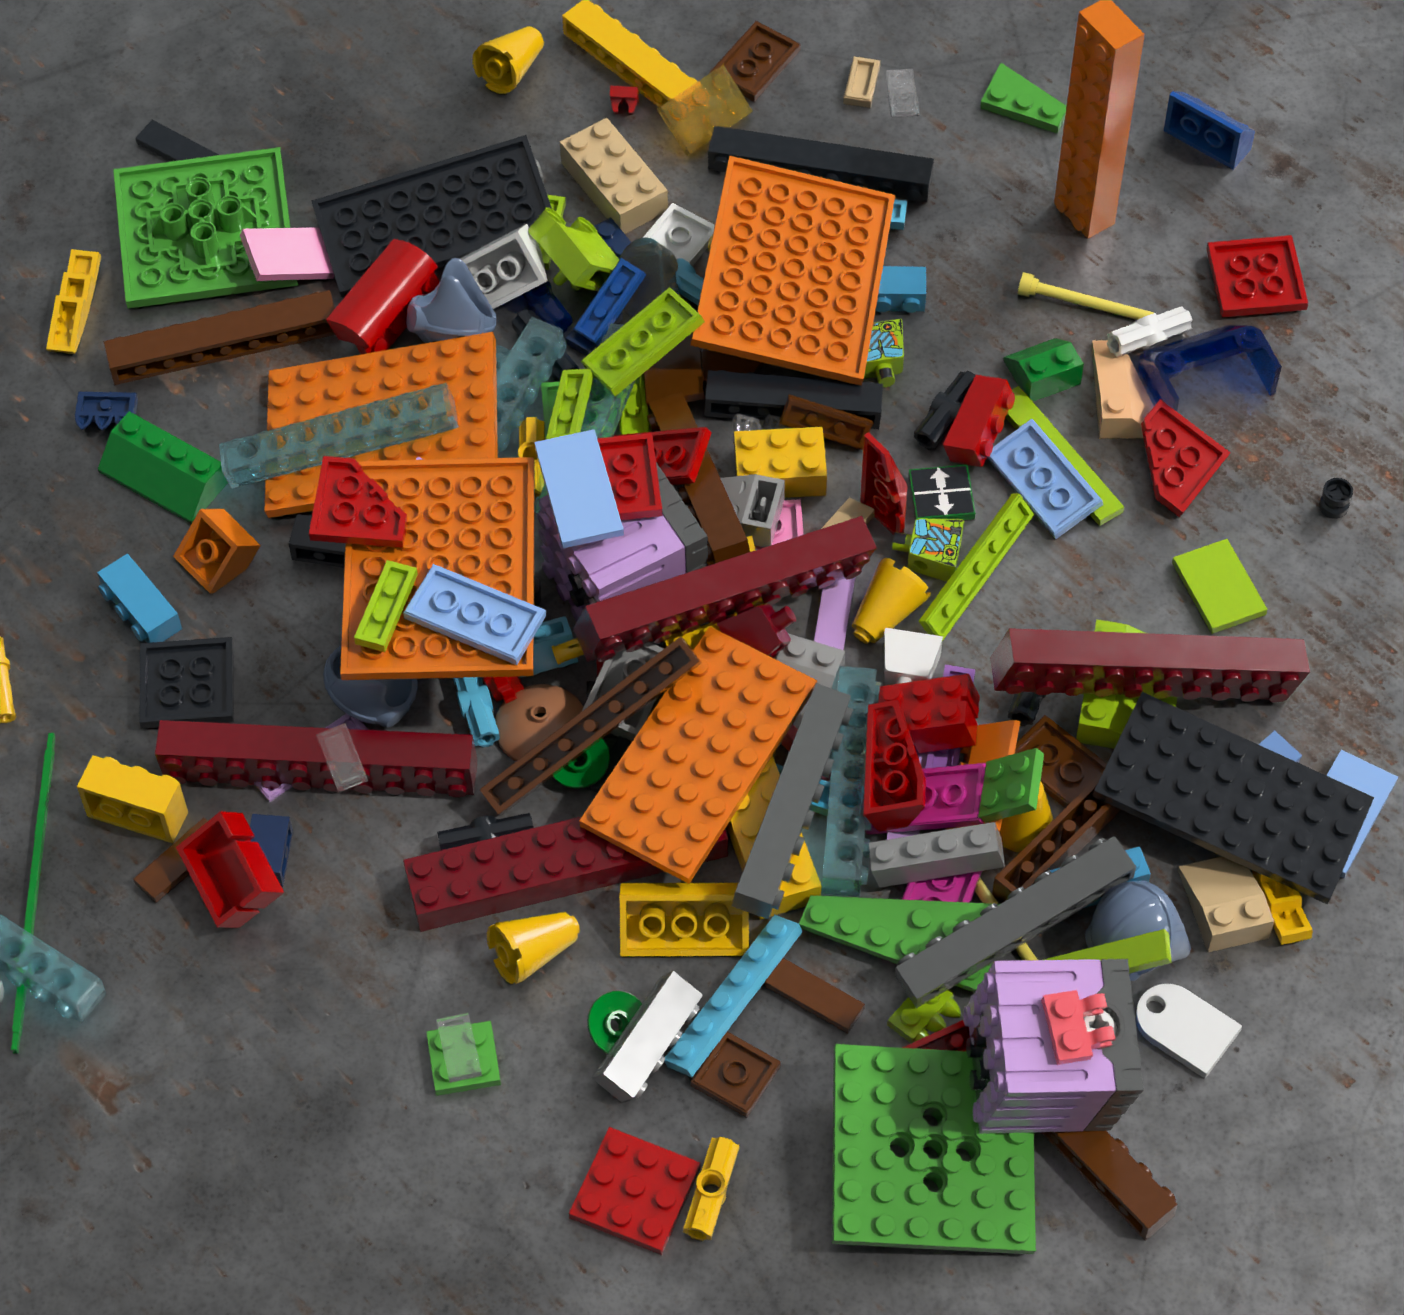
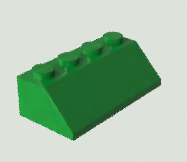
(161, 467)

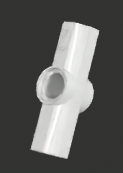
(1149, 331)

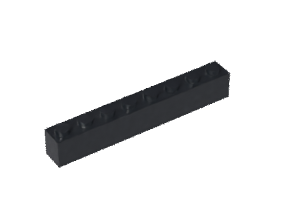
(868, 168)

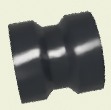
(1336, 498)

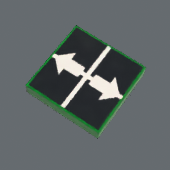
(942, 493)

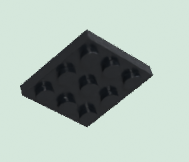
(187, 681)

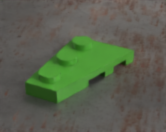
(1022, 101)

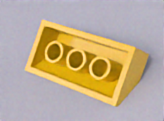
(681, 920)

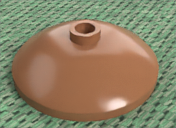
(519, 726)

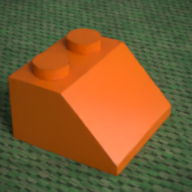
(216, 549)

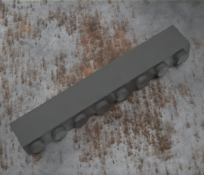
(791, 802)
(1014, 921)

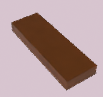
(836, 424)
(165, 871)
(815, 995)

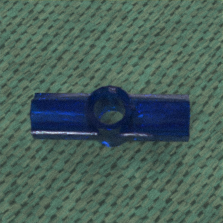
(547, 306)

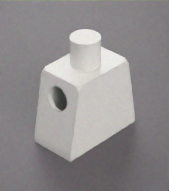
(909, 656)

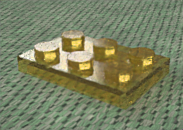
(699, 108)

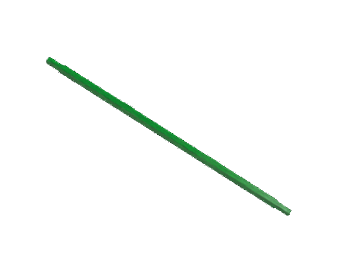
(34, 880)

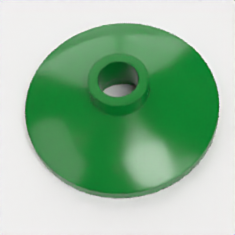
(595, 767)
(611, 1006)

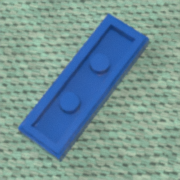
(609, 301)

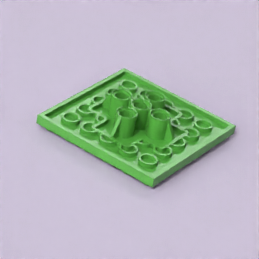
(186, 223)
(883, 1198)

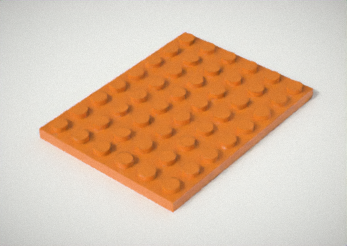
(794, 270)
(357, 380)
(465, 519)

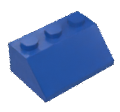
(1207, 129)

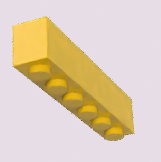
(624, 53)

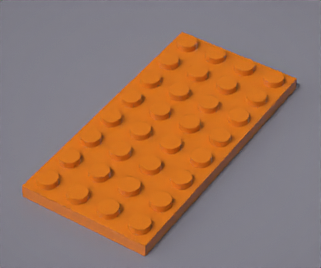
(698, 755)

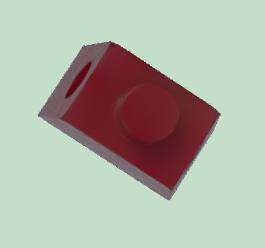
(761, 628)

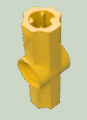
(531, 431)
(704, 1205)

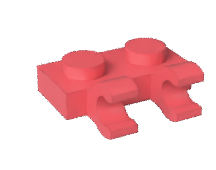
(1068, 1029)

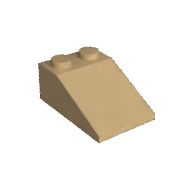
(1226, 903)

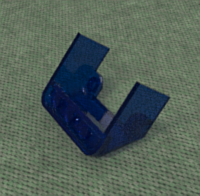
(1169, 360)

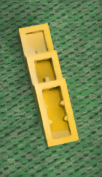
(73, 302)
(1286, 909)

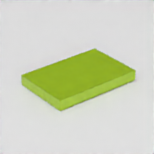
(1219, 586)

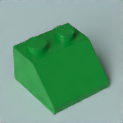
(1046, 368)

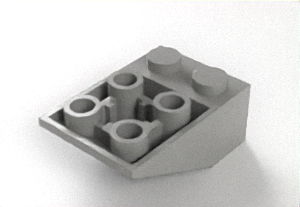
(756, 504)

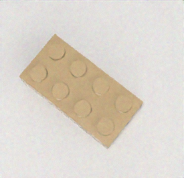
(614, 175)

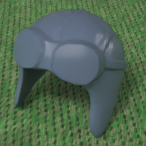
(452, 308)
(369, 701)
(1136, 910)

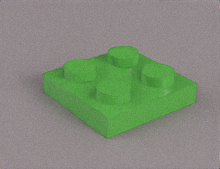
(1011, 785)
(487, 1058)

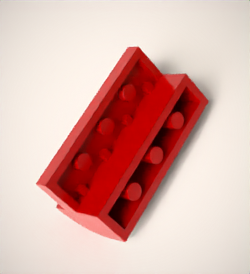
(378, 303)

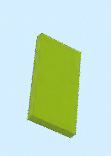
(642, 341)

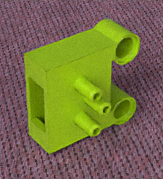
(575, 250)

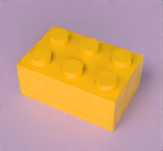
(784, 454)
(132, 798)

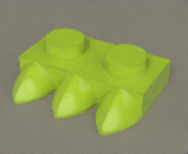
(913, 1022)

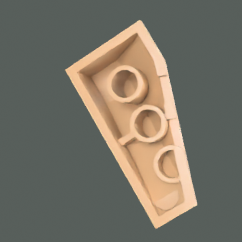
(1119, 394)

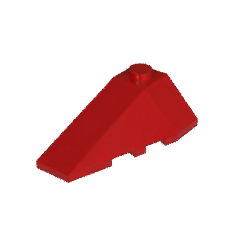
(883, 486)
(892, 770)

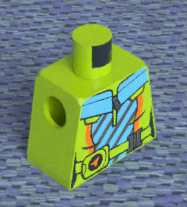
(885, 352)
(932, 546)

